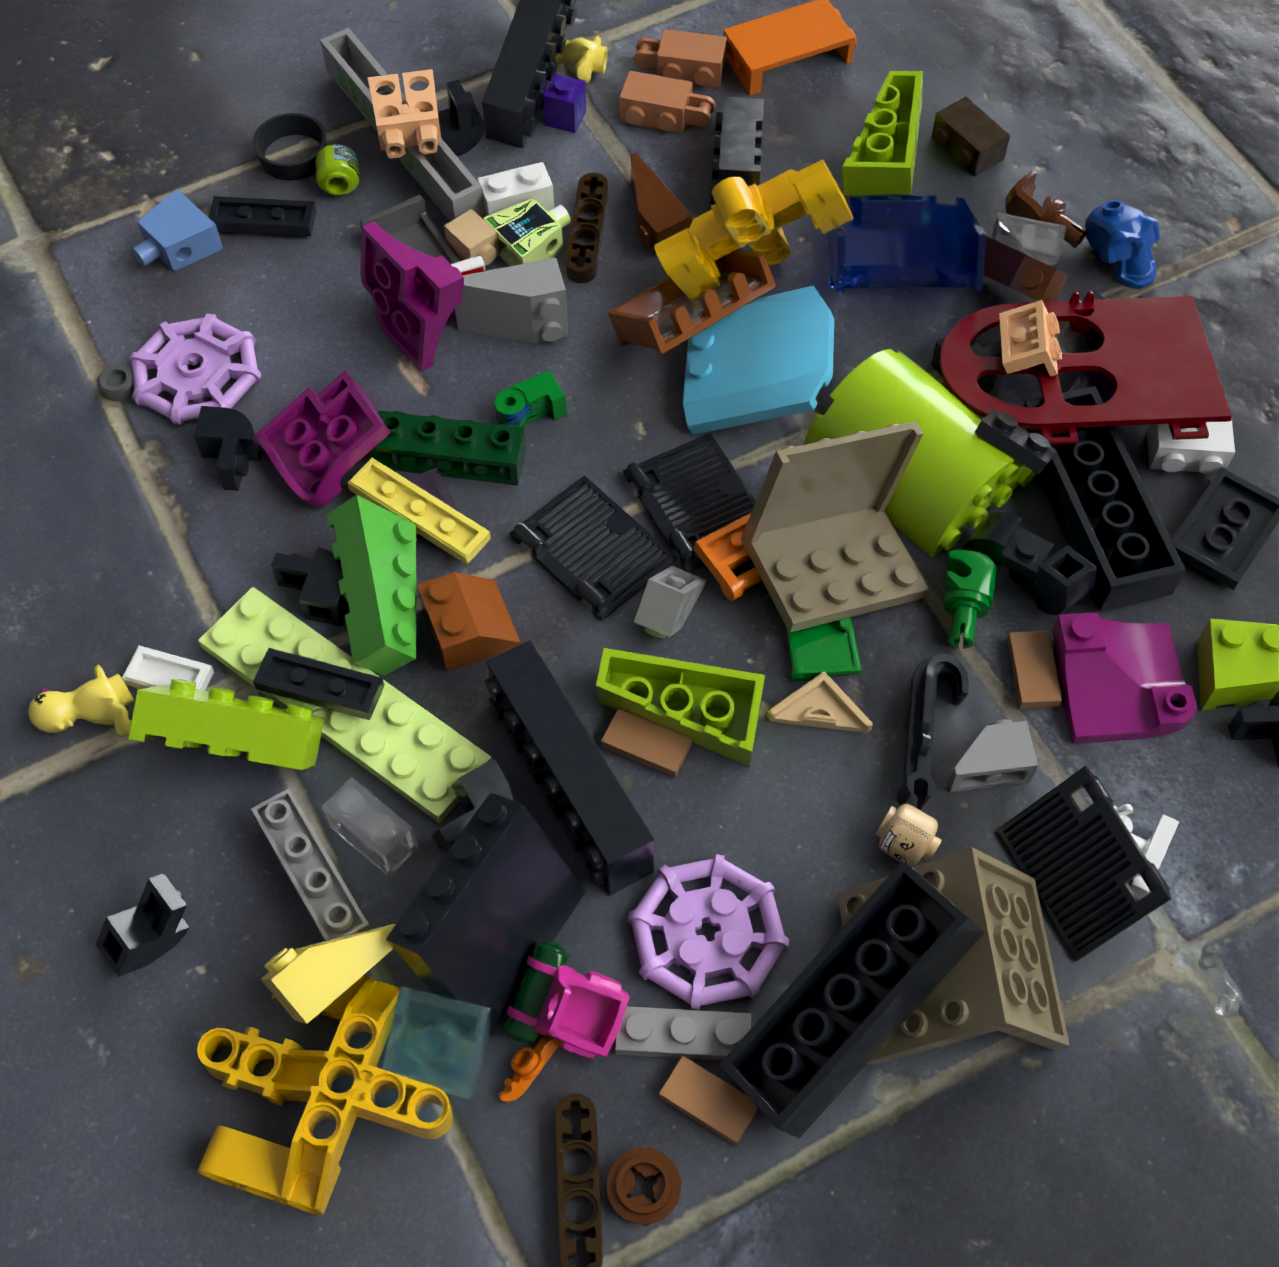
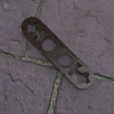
(587, 227)
(582, 1186)

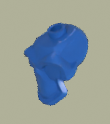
(1124, 237)

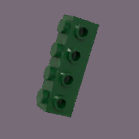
(453, 446)

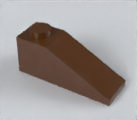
(656, 208)
(1022, 272)

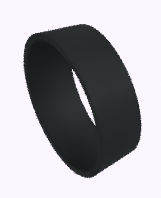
(282, 126)

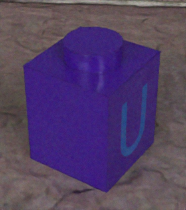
(565, 103)

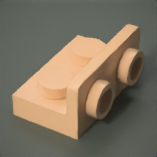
(1029, 338)

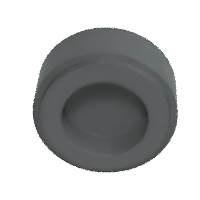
(116, 383)

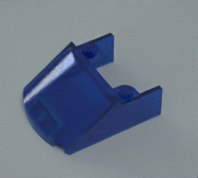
(907, 244)

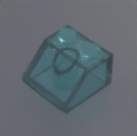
(438, 1041)

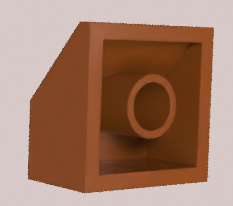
(467, 618)

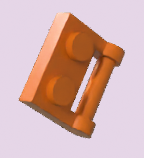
(725, 551)

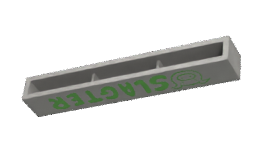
(438, 173)

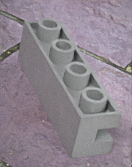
(309, 867)

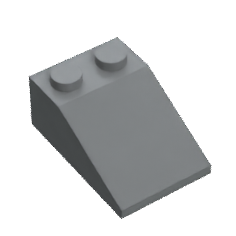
(515, 303)

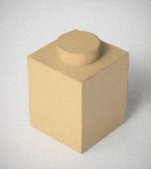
(472, 237)

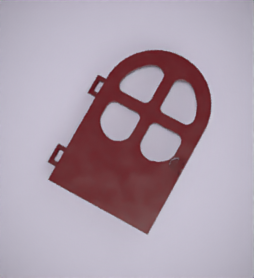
(1149, 351)

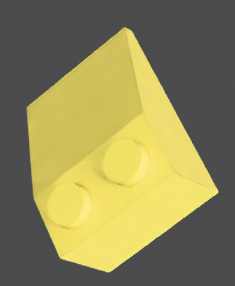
(319, 973)

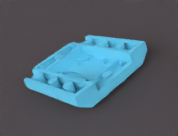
(759, 362)

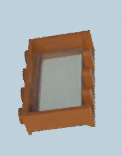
(667, 317)

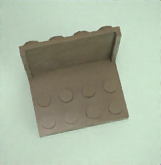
(825, 531)
(1003, 978)

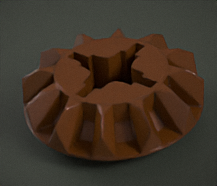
(648, 1164)

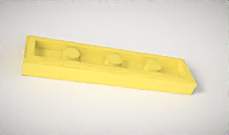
(432, 517)

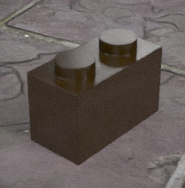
(970, 136)

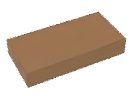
(1034, 669)
(646, 743)
(709, 1100)

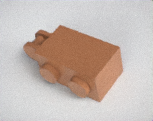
(684, 57)
(663, 103)

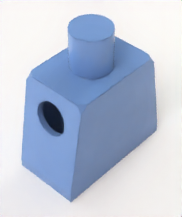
(176, 233)

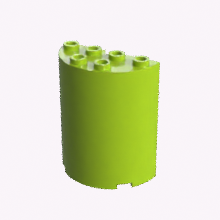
(952, 469)

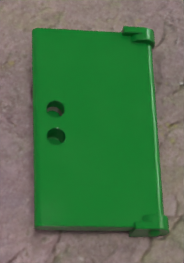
(824, 649)

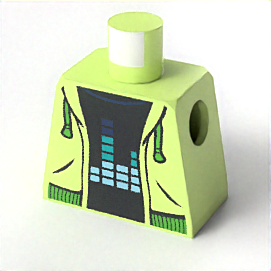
(528, 232)

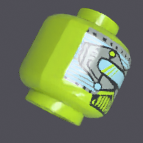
(337, 170)

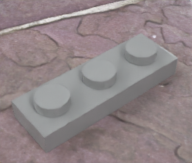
(680, 1033)

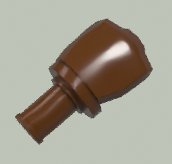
(1021, 204)

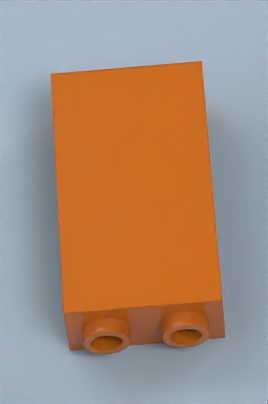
(786, 39)

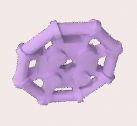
(198, 383)
(696, 953)

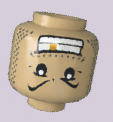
(908, 835)

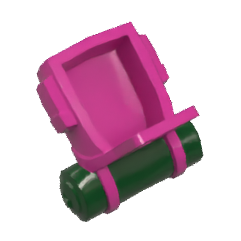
(566, 1004)

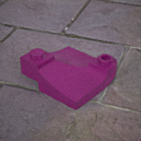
(409, 291)
(323, 438)
(1119, 679)

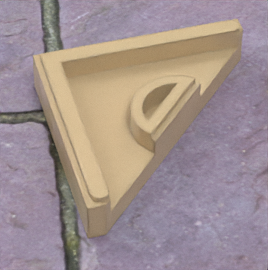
(820, 705)

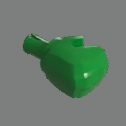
(970, 594)

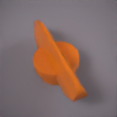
(526, 1066)

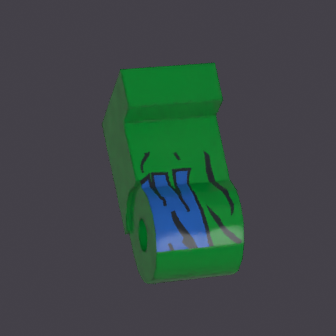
(530, 401)

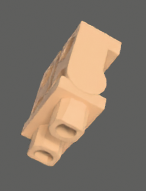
(408, 123)

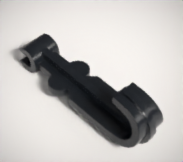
(921, 723)

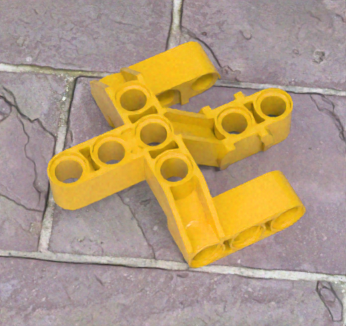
(754, 218)
(309, 1169)

